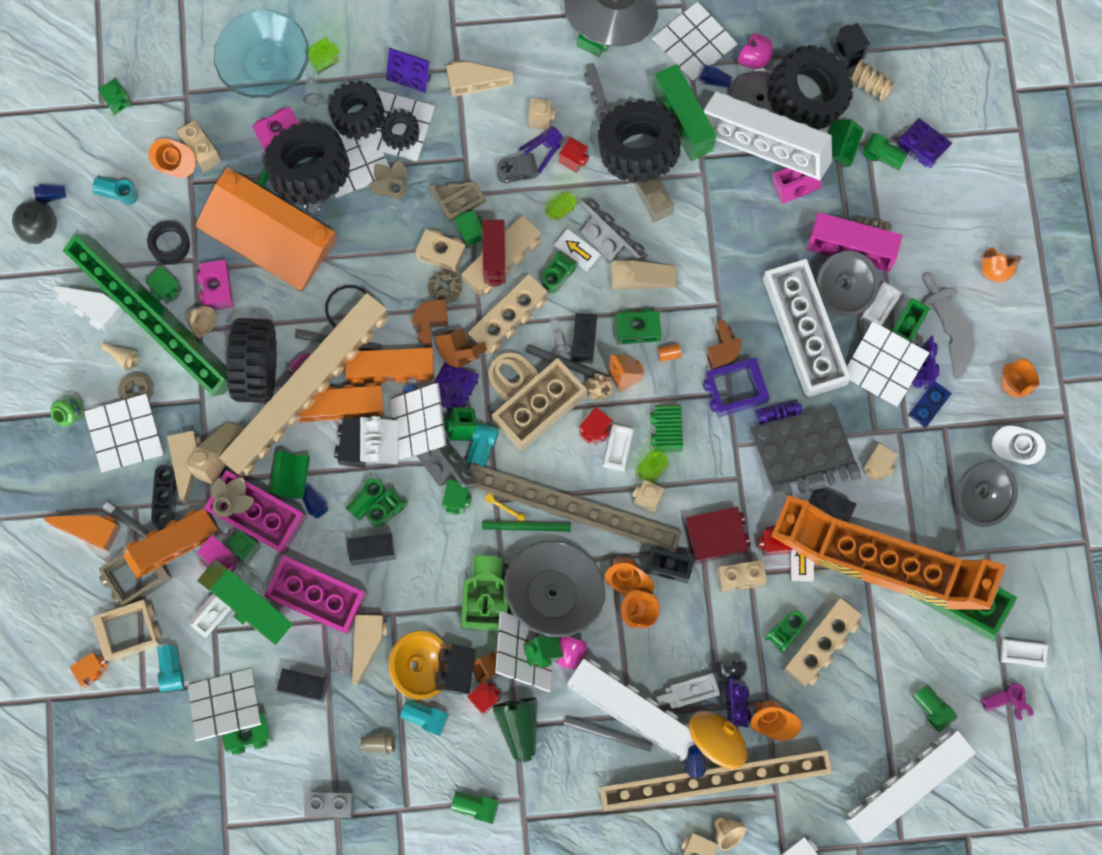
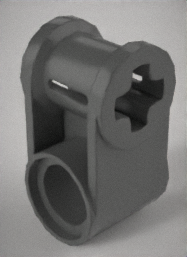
(519, 168)

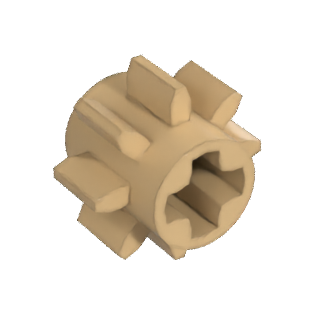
(599, 387)

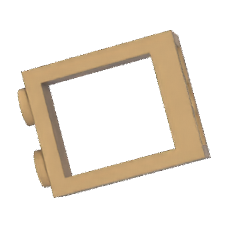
(104, 638)

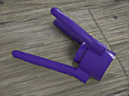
(549, 139)

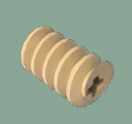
(872, 81)

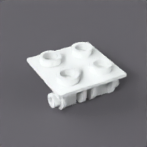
(378, 440)

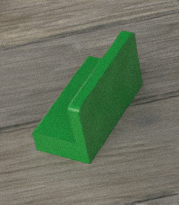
(845, 140)
(289, 475)

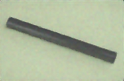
(316, 337)
(568, 363)
(606, 733)

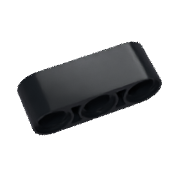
(163, 487)

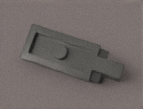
(597, 95)

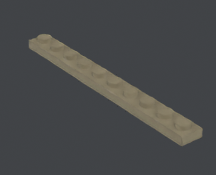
(575, 509)

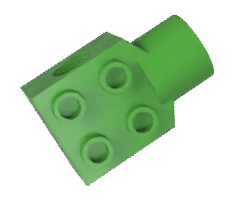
(484, 595)

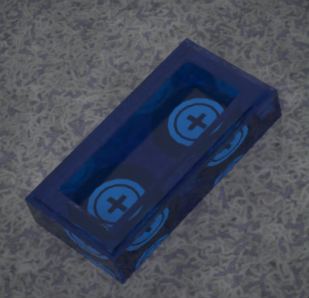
(929, 404)

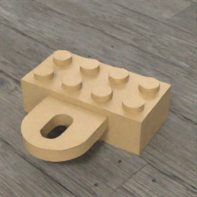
(534, 400)

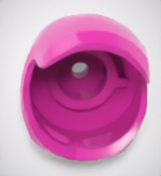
(756, 55)
(573, 652)

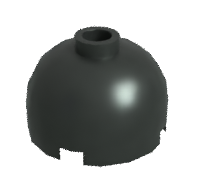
(34, 221)

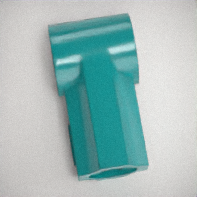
(114, 189)
(483, 441)
(170, 674)
(428, 718)

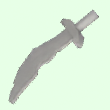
(954, 325)

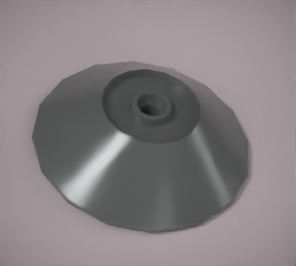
(612, 20)
(559, 569)

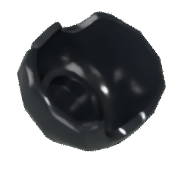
(723, 673)

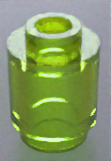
(560, 206)

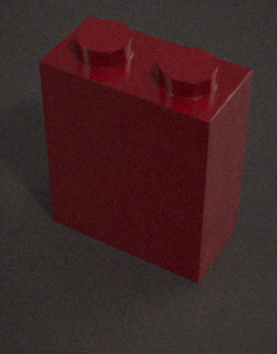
(494, 252)
(717, 535)

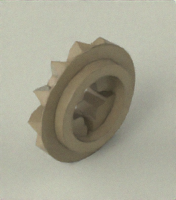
(875, 223)
(435, 284)
(127, 383)

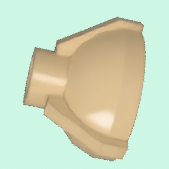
(201, 320)
(728, 833)

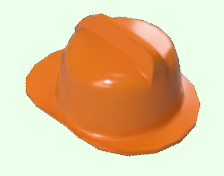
(172, 157)
(627, 576)
(775, 721)

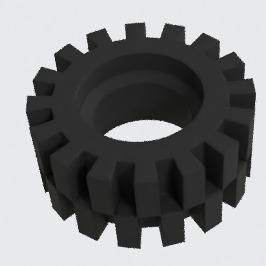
(403, 141)

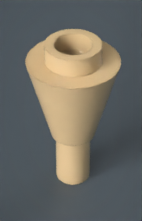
(126, 358)

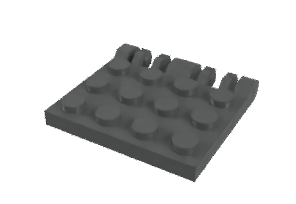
(804, 449)

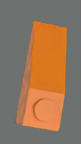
(625, 371)
(89, 528)

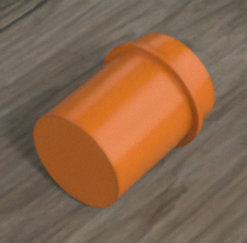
(669, 352)

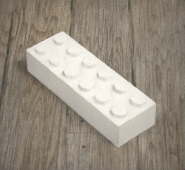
(770, 135)
(806, 328)
(631, 709)
(912, 785)

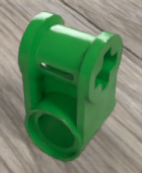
(561, 269)
(389, 504)
(785, 631)

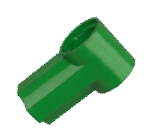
(881, 150)
(363, 500)
(938, 712)
(479, 807)

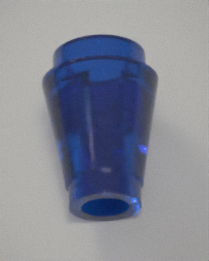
(713, 76)
(48, 192)
(314, 502)
(695, 762)

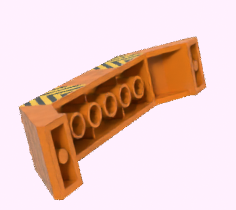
(887, 559)

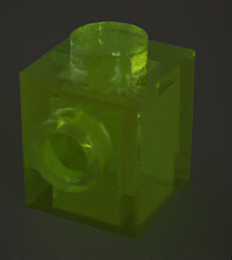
(323, 55)
(652, 466)

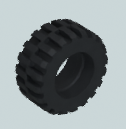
(826, 71)
(637, 119)
(301, 143)
(251, 360)

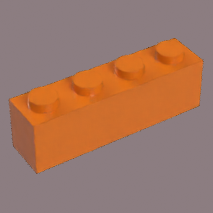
(391, 365)
(346, 403)
(170, 542)

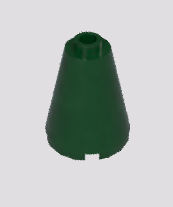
(518, 726)

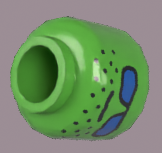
(66, 410)

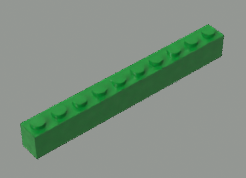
(148, 313)

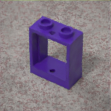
(762, 396)

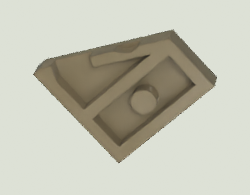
(457, 198)

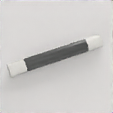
(122, 517)

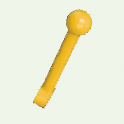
(490, 499)

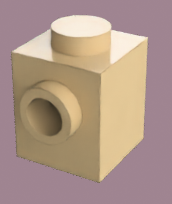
(540, 113)
(880, 463)
(648, 496)

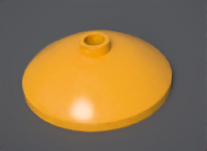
(423, 650)
(718, 739)

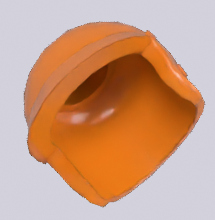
(997, 266)
(1019, 378)
(640, 609)

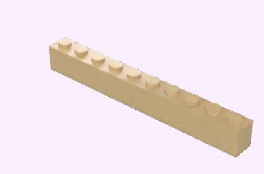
(304, 386)
(715, 781)

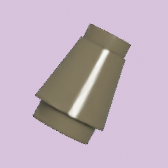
(379, 743)

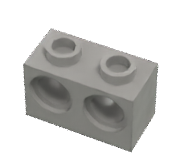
(329, 805)

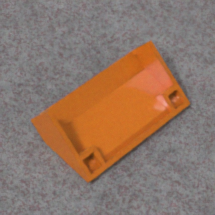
(265, 229)

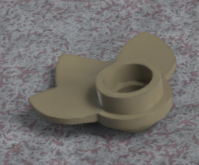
(387, 178)
(233, 495)

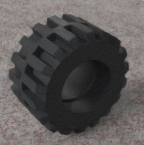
(350, 96)

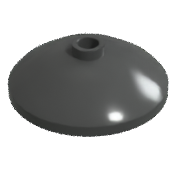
(751, 86)
(860, 285)
(997, 494)

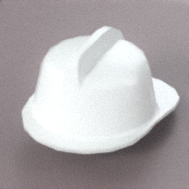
(1018, 445)

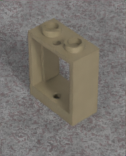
(118, 596)

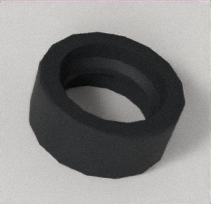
(158, 230)

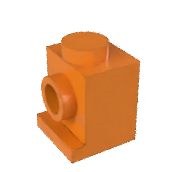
(89, 669)

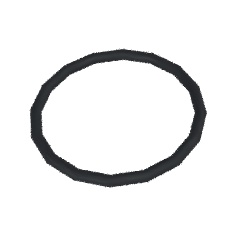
(334, 292)

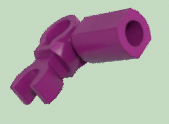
(1012, 692)

